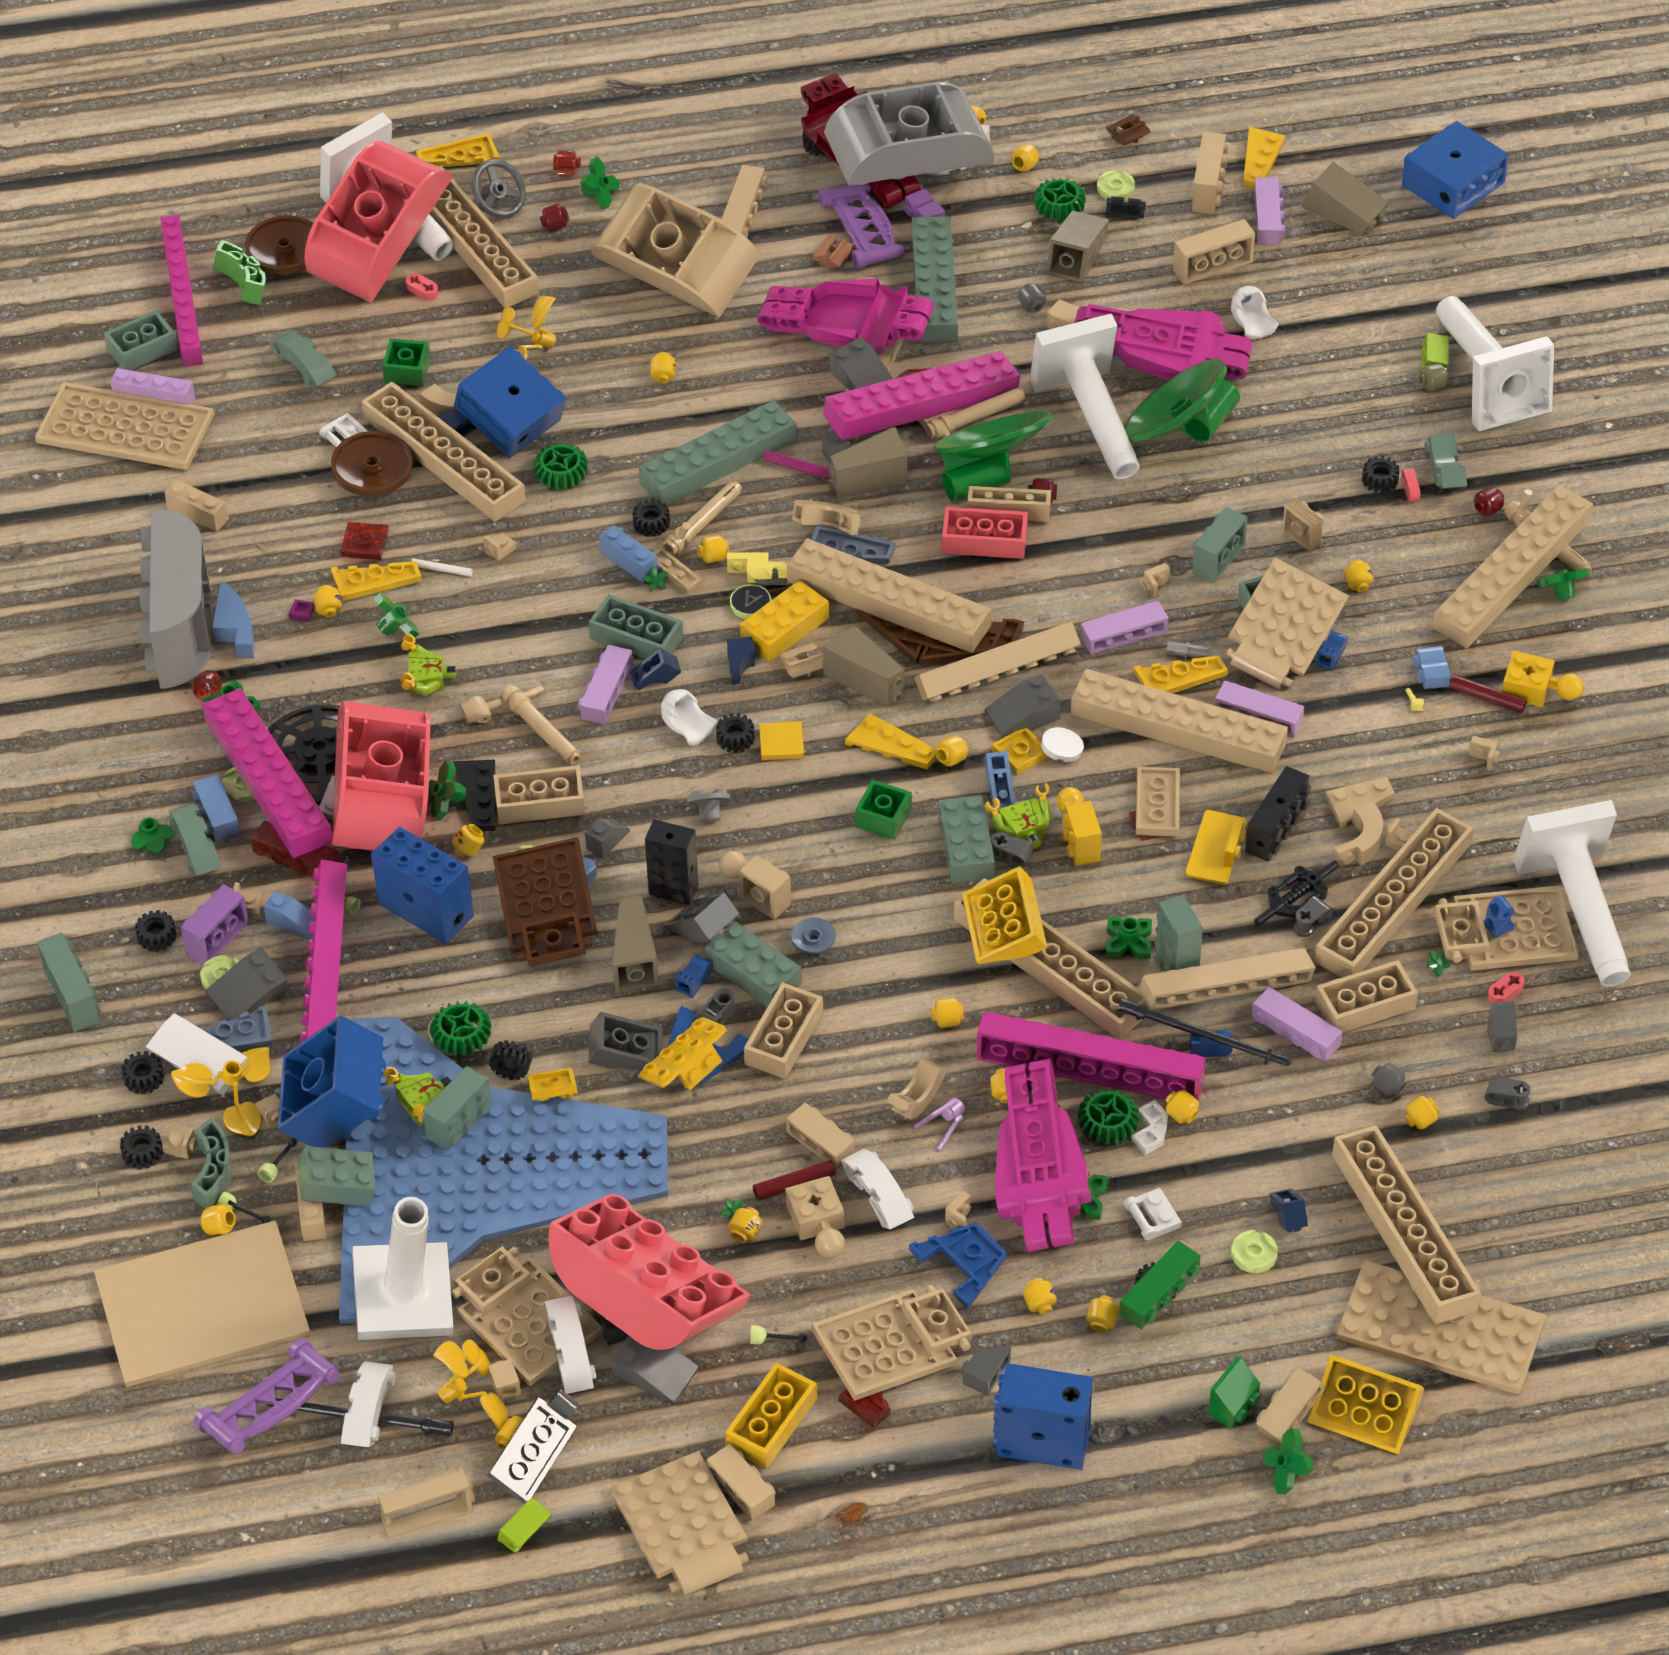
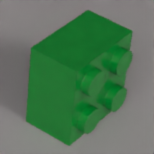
(406, 362)
(883, 809)

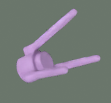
(950, 1111)

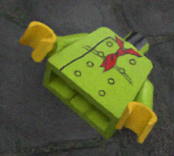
(425, 669)
(1023, 820)
(415, 1091)

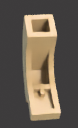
(438, 400)
(827, 515)
(1363, 848)
(920, 1090)

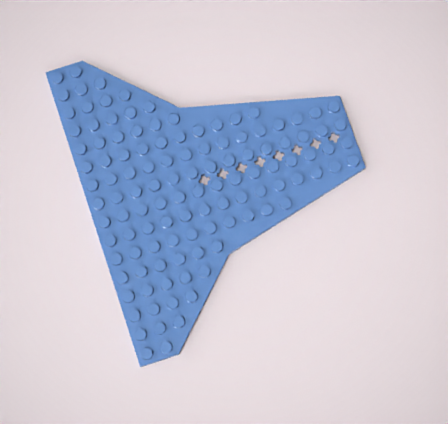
(494, 1199)

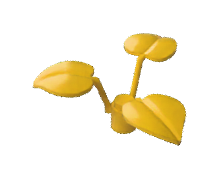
(541, 338)
(196, 1077)
(455, 1388)

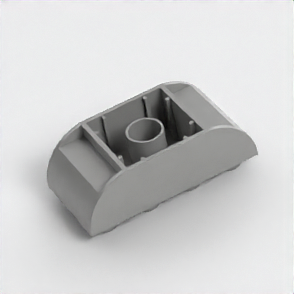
(906, 133)
(175, 599)

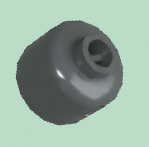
(1032, 297)
(1388, 1080)

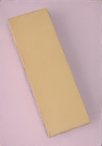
(677, 572)

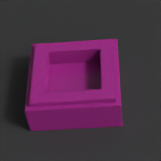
(301, 610)

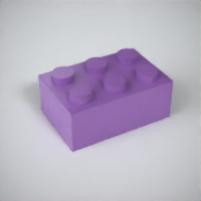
(214, 924)

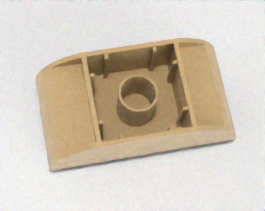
(677, 248)

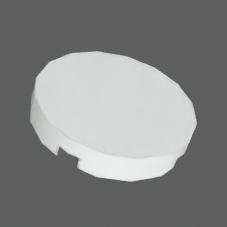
(1062, 744)

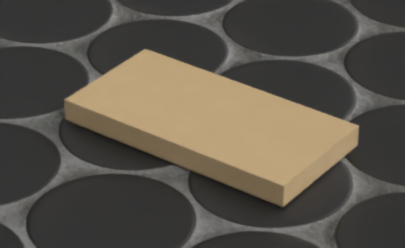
(1158, 801)

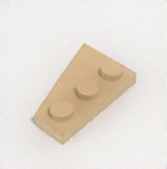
(1347, 798)

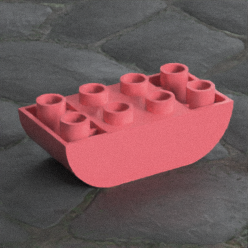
(372, 218)
(379, 774)
(640, 1274)

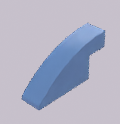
(233, 622)

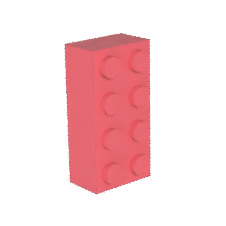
(984, 532)

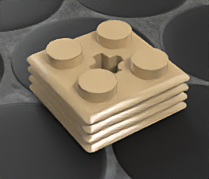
(1303, 524)

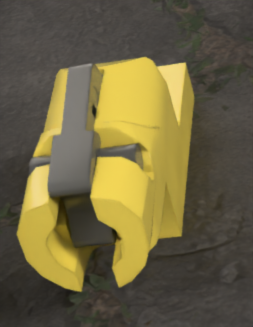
(758, 568)

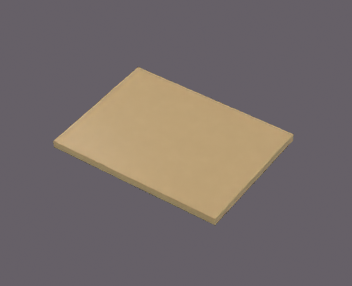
(201, 1303)

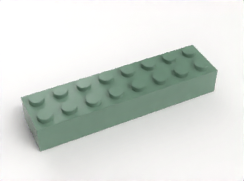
(935, 276)
(718, 453)

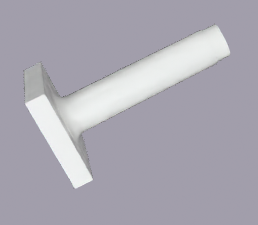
(340, 154)
(1078, 357)
(1506, 381)
(1570, 843)
(405, 1284)

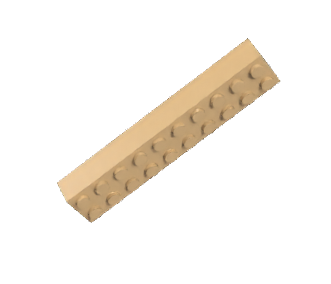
(484, 247)
(445, 452)
(1512, 566)
(890, 595)
(1179, 721)
(1393, 894)
(1076, 978)
(1406, 1225)

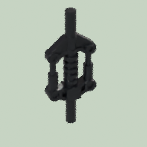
(1309, 881)

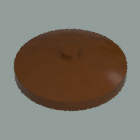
(279, 244)
(372, 463)

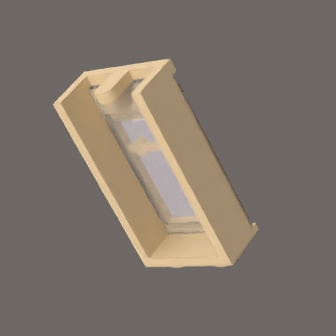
(426, 1503)

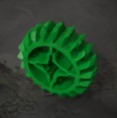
(1059, 198)
(560, 466)
(463, 1035)
(1108, 1116)

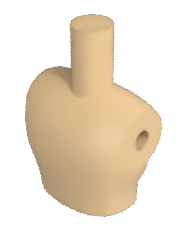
(477, 710)

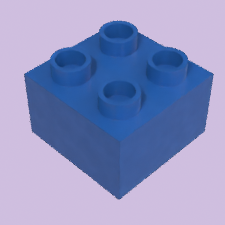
(331, 1083)

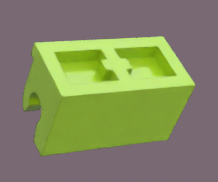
(1435, 350)
(523, 1525)

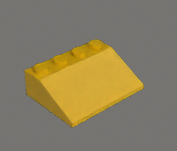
(1004, 918)
(1366, 1404)

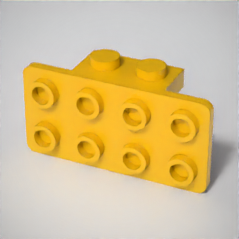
(1216, 847)
(688, 1057)

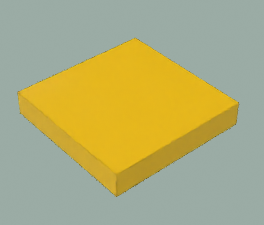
(781, 740)
(1023, 750)

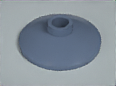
(810, 929)

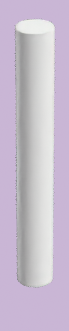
(443, 567)

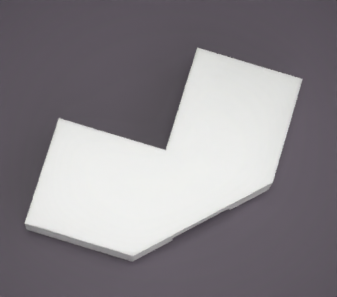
(1154, 1134)

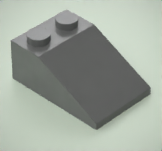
(857, 365)
(1025, 706)
(704, 918)
(247, 985)
(623, 1042)
(653, 1370)

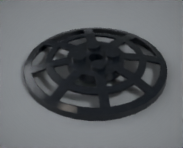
(307, 741)

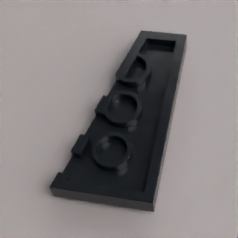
(480, 797)

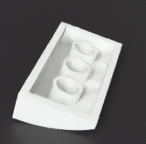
(185, 1043)

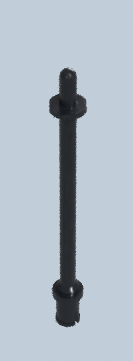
(1142, 1012)
(427, 1425)

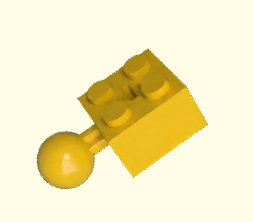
(1531, 678)
(1081, 827)

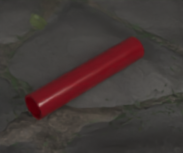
(1488, 694)
(778, 1184)

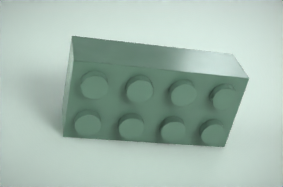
(634, 627)
(966, 839)
(1177, 935)
(752, 963)
(69, 981)

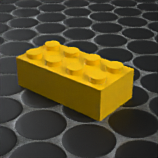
(785, 620)
(771, 1415)

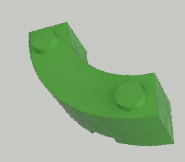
(241, 268)

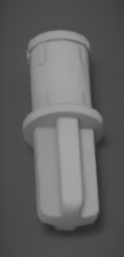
(1186, 650)

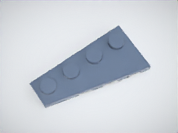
(860, 546)
(245, 1032)

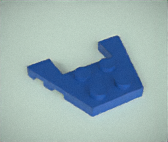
(731, 1053)
(971, 1252)

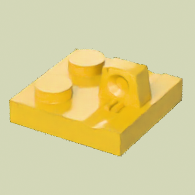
(552, 1084)

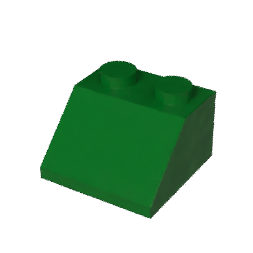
(1234, 1394)

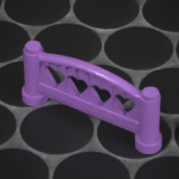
(866, 252)
(304, 1362)

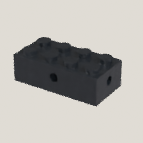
(1277, 814)
(671, 861)

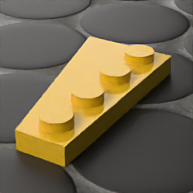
(461, 152)
(1261, 154)
(365, 581)
(1180, 674)
(891, 742)

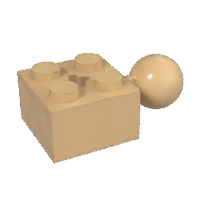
(760, 882)
(817, 1213)

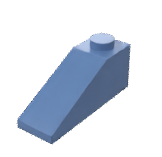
(999, 778)
(288, 914)

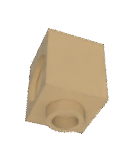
(504, 1379)

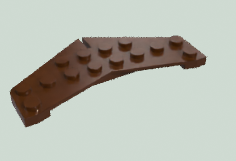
(935, 651)

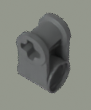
(1012, 851)
(1312, 916)
(718, 1007)
(1506, 1091)

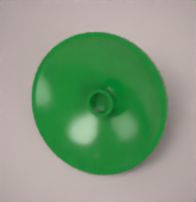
(1190, 401)
(981, 452)

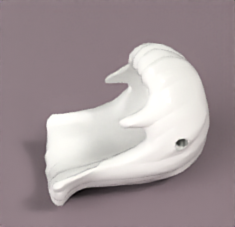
(1252, 314)
(684, 716)

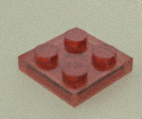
(364, 541)

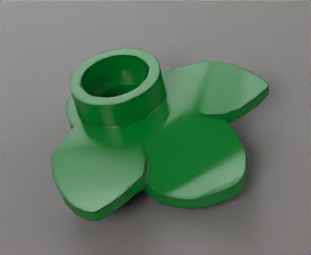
(151, 835)

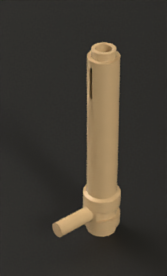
(949, 423)
(1518, 512)
(683, 535)
(521, 705)

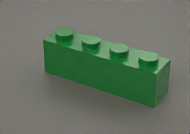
(1160, 1285)

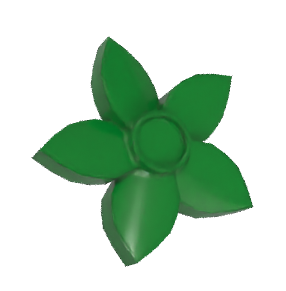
(655, 579)
(1438, 962)
(731, 1207)

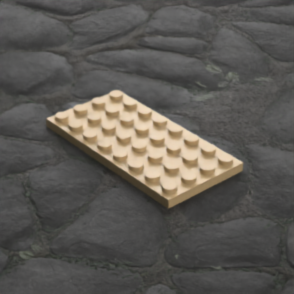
(125, 425)
(1482, 1346)

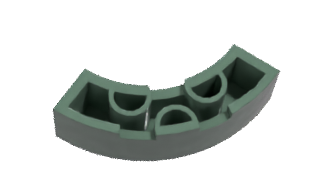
(303, 356)
(1443, 461)
(192, 831)
(218, 1167)

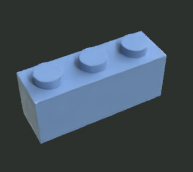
(627, 553)
(215, 807)

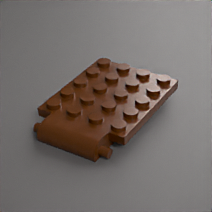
(546, 901)

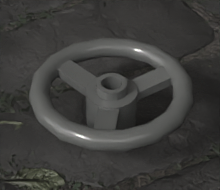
(497, 189)

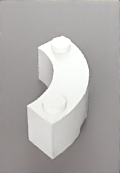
(886, 1197)
(568, 1338)
(367, 1398)

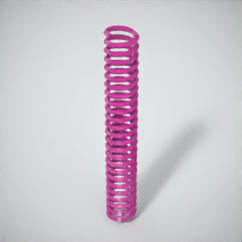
(796, 463)

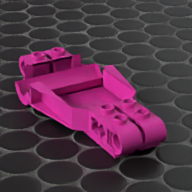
(846, 311)
(1172, 340)
(1039, 1160)

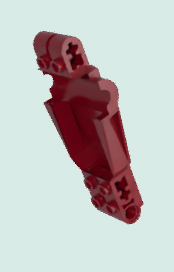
(823, 100)

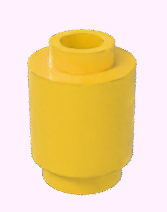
(507, 1431)

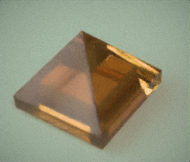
(852, 1513)

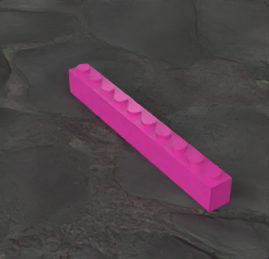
(181, 291)
(324, 947)

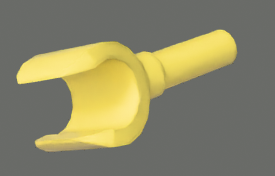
(1416, 704)

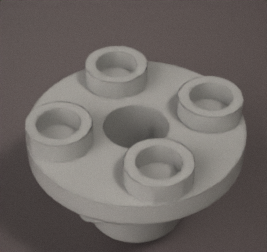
(708, 803)

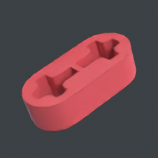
(422, 287)
(1410, 484)
(1503, 986)

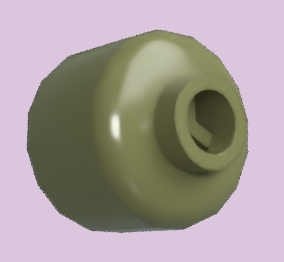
(1433, 377)

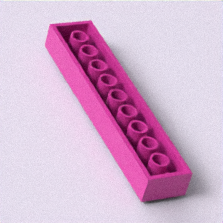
(920, 395)
(267, 773)
(1090, 1057)

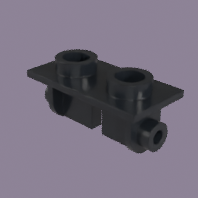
(1133, 208)

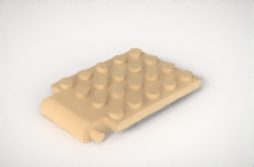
(1284, 624)
(1538, 937)
(510, 1311)
(893, 1340)
(683, 1523)

